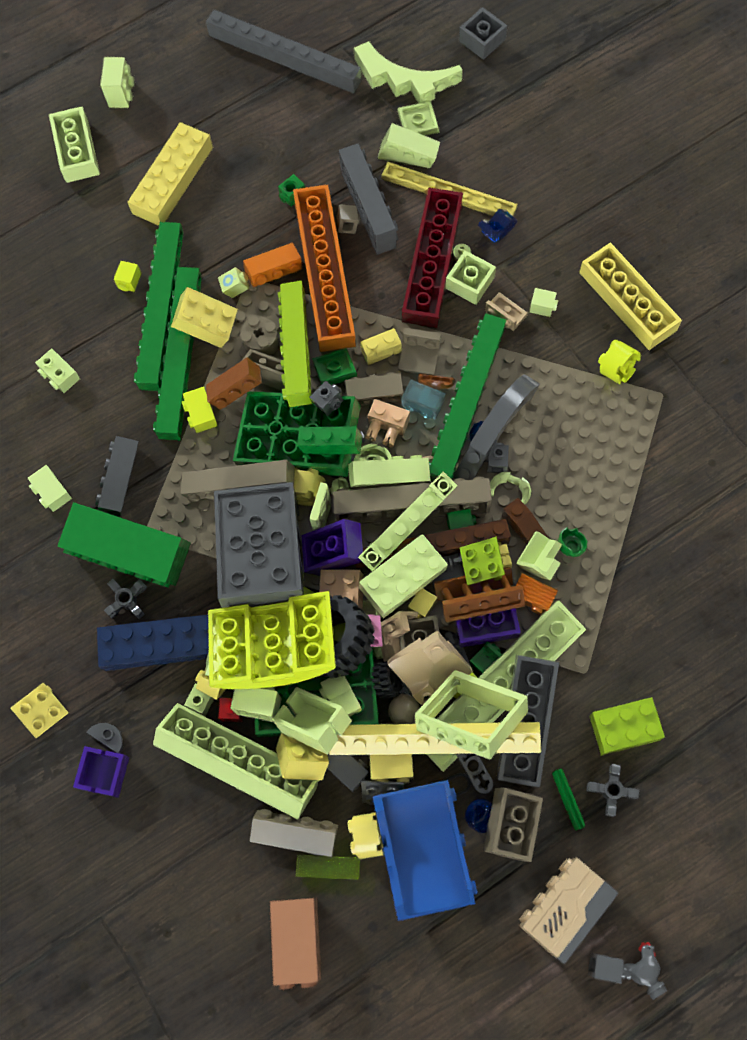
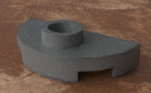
(108, 735)

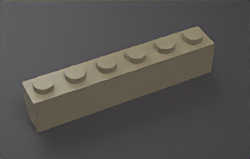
(203, 483)

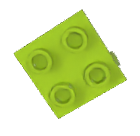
(482, 561)

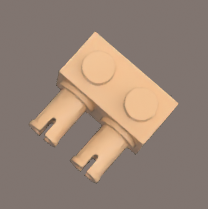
(388, 418)

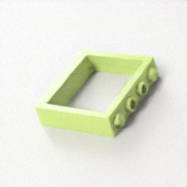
(479, 690)

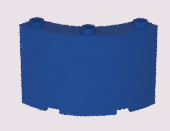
(424, 850)

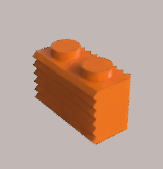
(536, 594)

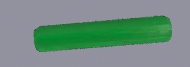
(568, 799)

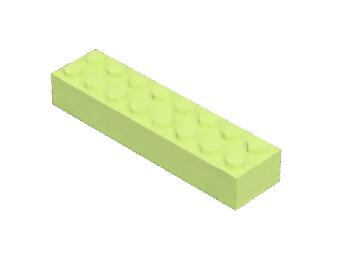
(232, 759)

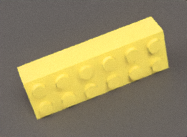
(170, 174)
(630, 296)

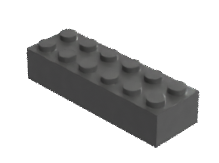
(368, 198)
(537, 681)

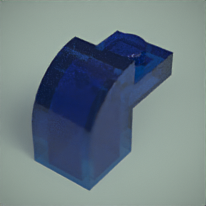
(498, 226)

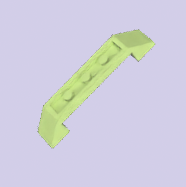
(408, 521)

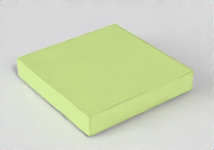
(419, 118)

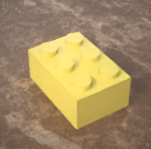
(204, 317)

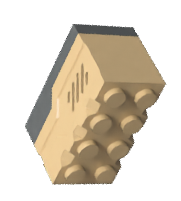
(567, 909)

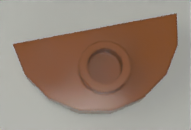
(436, 382)

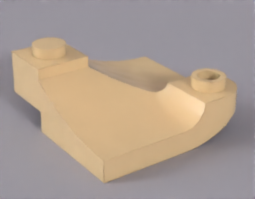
(427, 665)

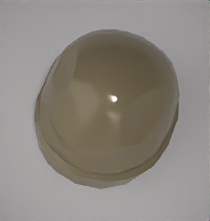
(403, 709)

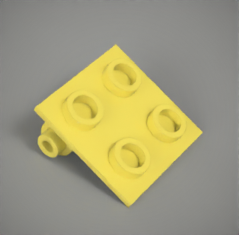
(39, 710)

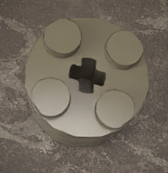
(260, 335)

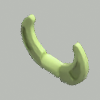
(503, 477)

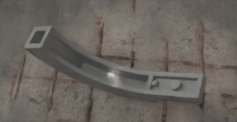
(495, 423)

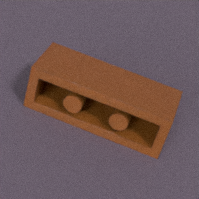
(233, 383)

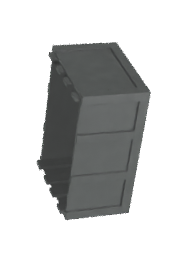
(258, 545)

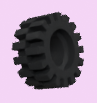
(385, 681)

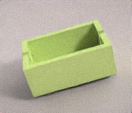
(315, 721)

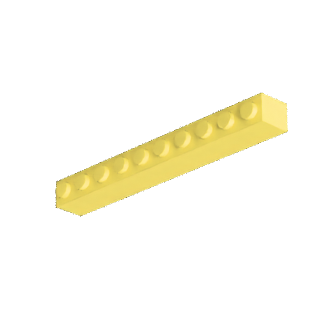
(408, 740)

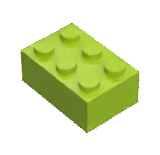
(626, 726)

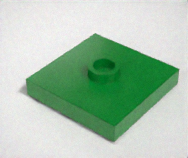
(334, 367)

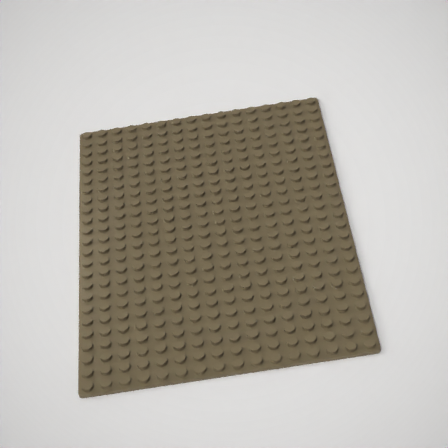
(573, 442)

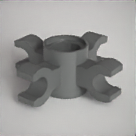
(113, 609)
(614, 772)

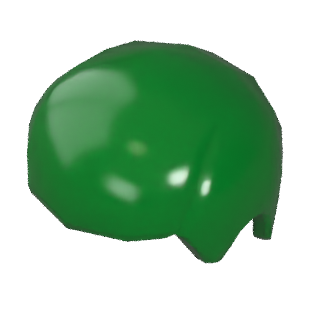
(573, 542)

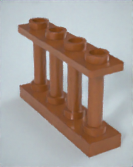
(480, 603)

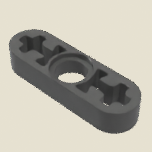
(485, 775)

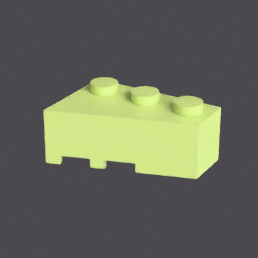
(408, 147)

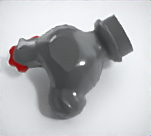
(647, 971)

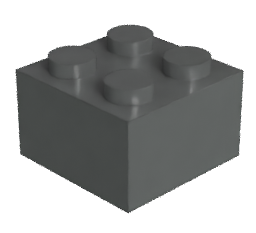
(482, 33)

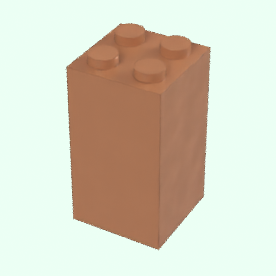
(295, 943)

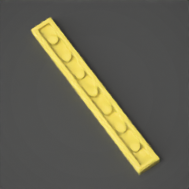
(420, 182)

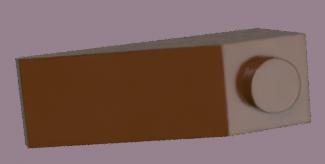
(522, 520)

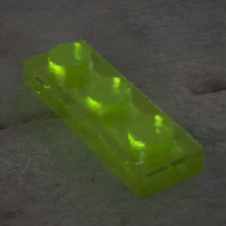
(328, 867)

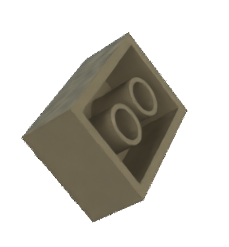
(513, 824)

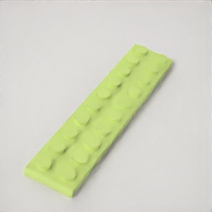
(543, 640)

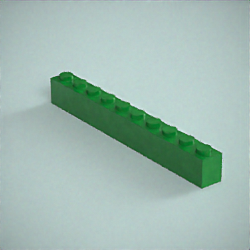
(159, 299)
(176, 364)
(468, 395)

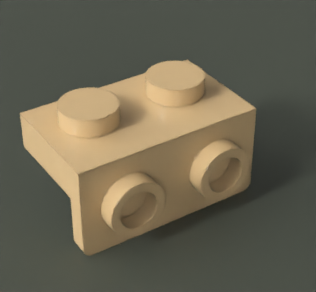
(506, 309)

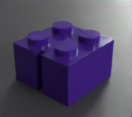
(101, 773)

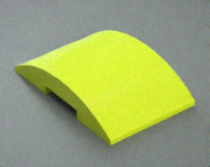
(271, 643)

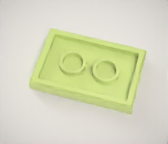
(321, 507)

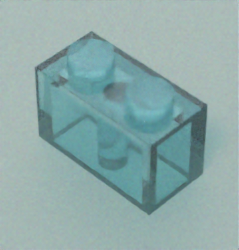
(423, 399)

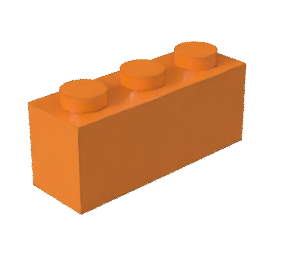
(272, 264)

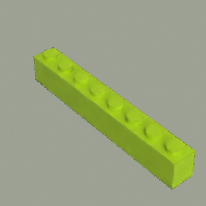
(295, 344)

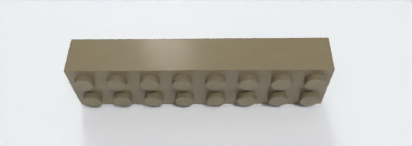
(388, 503)

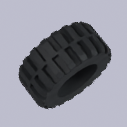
(356, 639)

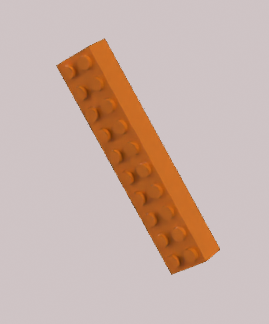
(324, 269)

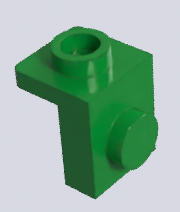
(485, 657)

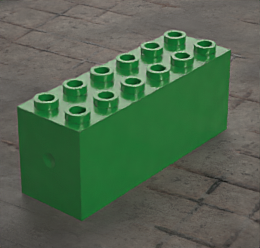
(123, 545)

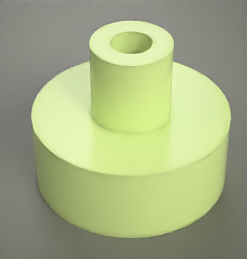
(459, 249)
(339, 483)

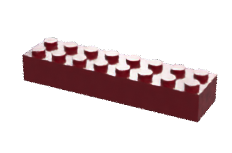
(432, 257)

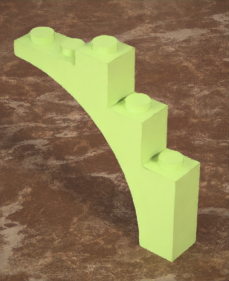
(402, 80)

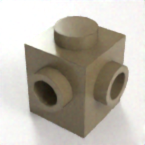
(347, 219)

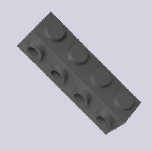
(117, 476)

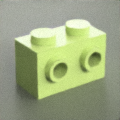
(57, 370)

